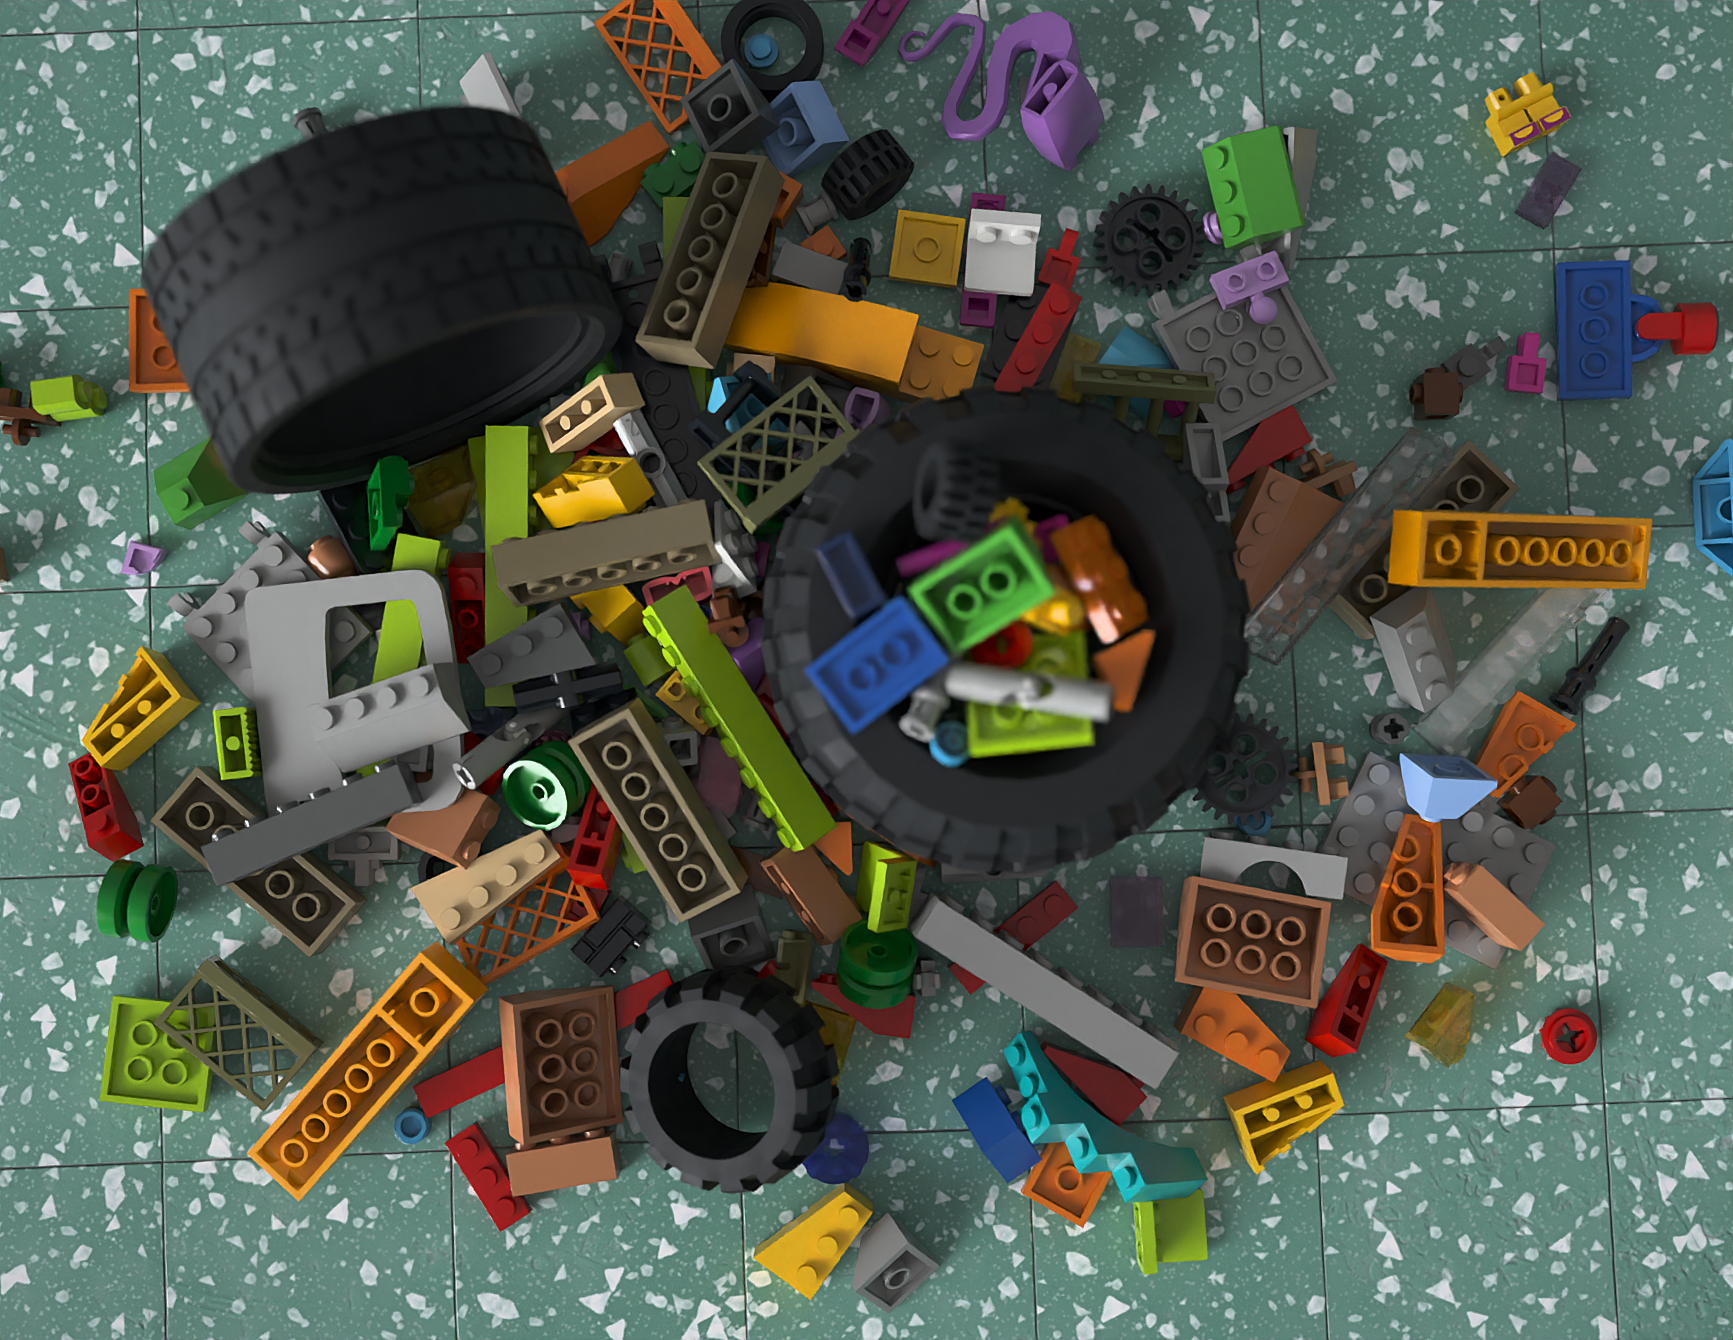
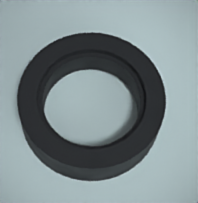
(796, 11)

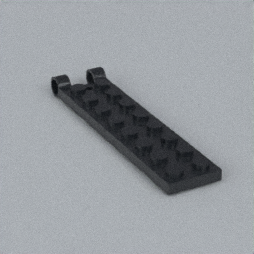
(663, 385)

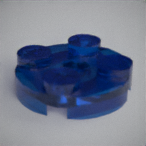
(848, 1162)

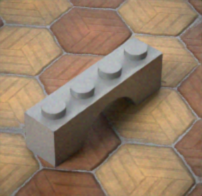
(1319, 873)

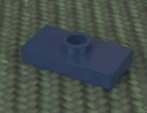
(850, 575)

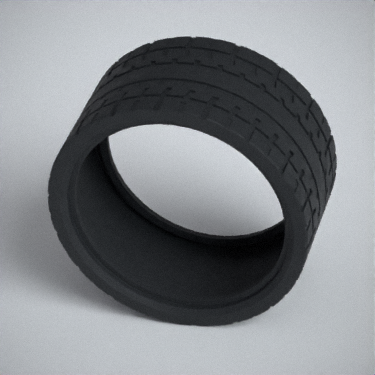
(378, 295)

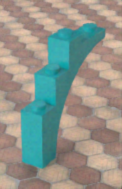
(1096, 1145)

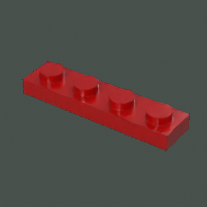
(1039, 339)
(1027, 925)

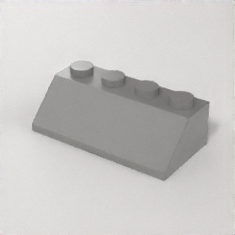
(390, 717)

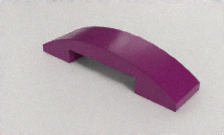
(870, 30)
(977, 307)

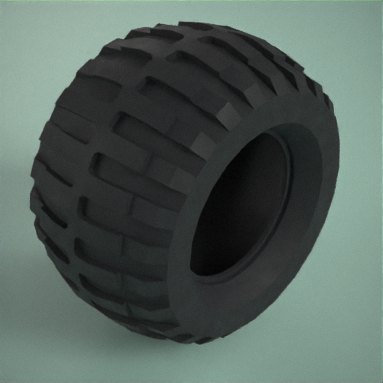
(1033, 804)

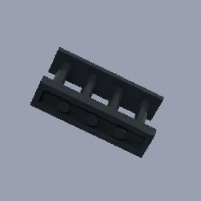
(712, 430)

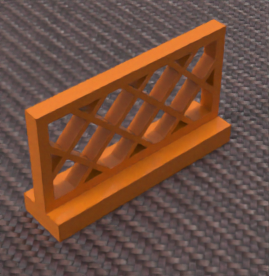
(683, 29)
(529, 951)

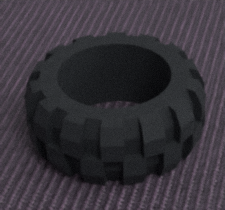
(673, 1116)

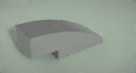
(1206, 459)

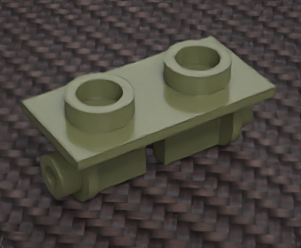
(795, 954)

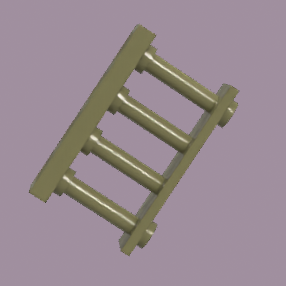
(1147, 383)

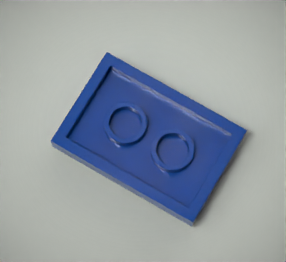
(877, 665)

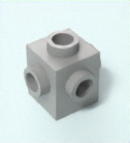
(681, 738)

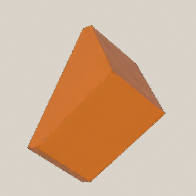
(1123, 667)
(838, 846)

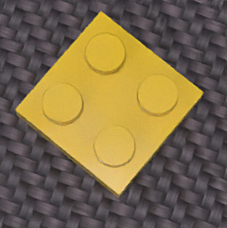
(927, 249)

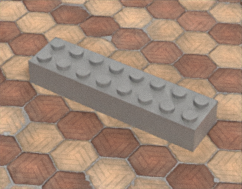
(1045, 991)

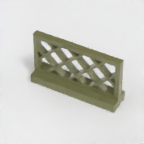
(794, 483)
(251, 1003)

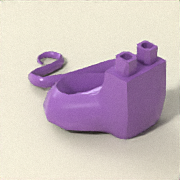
(1059, 103)

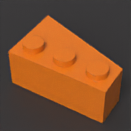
(1233, 1030)

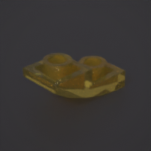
(1075, 350)

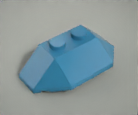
(1715, 507)

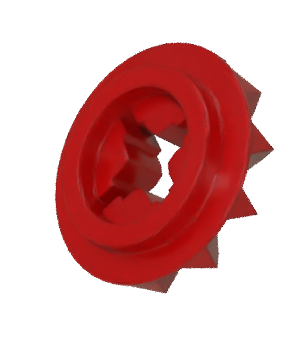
(1020, 643)
(1581, 1043)

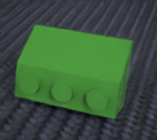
(1253, 187)
(984, 585)

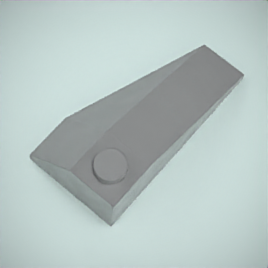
(1302, 156)

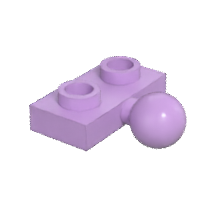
(1250, 282)

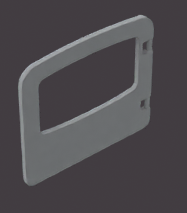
(293, 671)

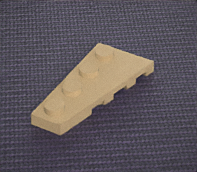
(466, 898)

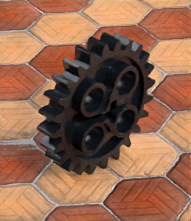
(1170, 219)
(1258, 796)

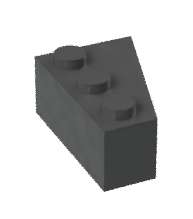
(535, 649)

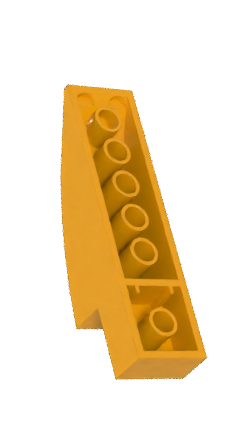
(853, 341)
(1518, 550)
(368, 1070)

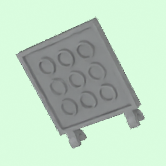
(1253, 364)
(221, 621)

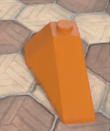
(609, 177)
(1409, 904)

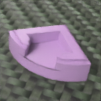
(142, 558)

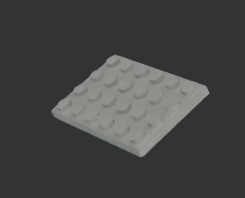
(1368, 828)

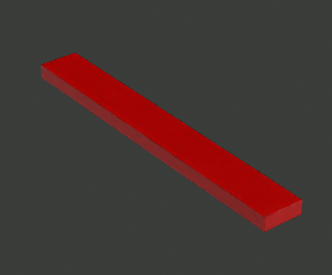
(488, 1068)

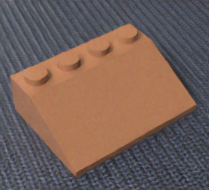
(1275, 527)
(1251, 941)
(560, 1062)

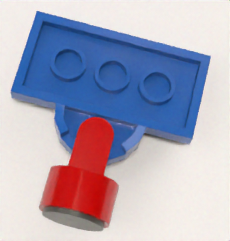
(1609, 329)

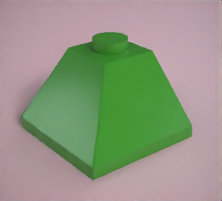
(196, 486)

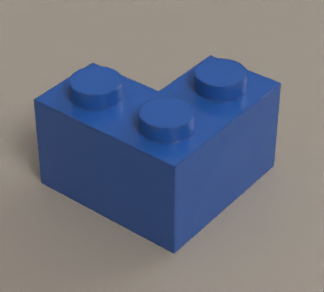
(997, 1129)

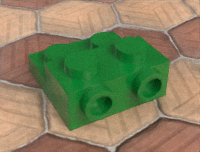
(675, 176)
(387, 495)

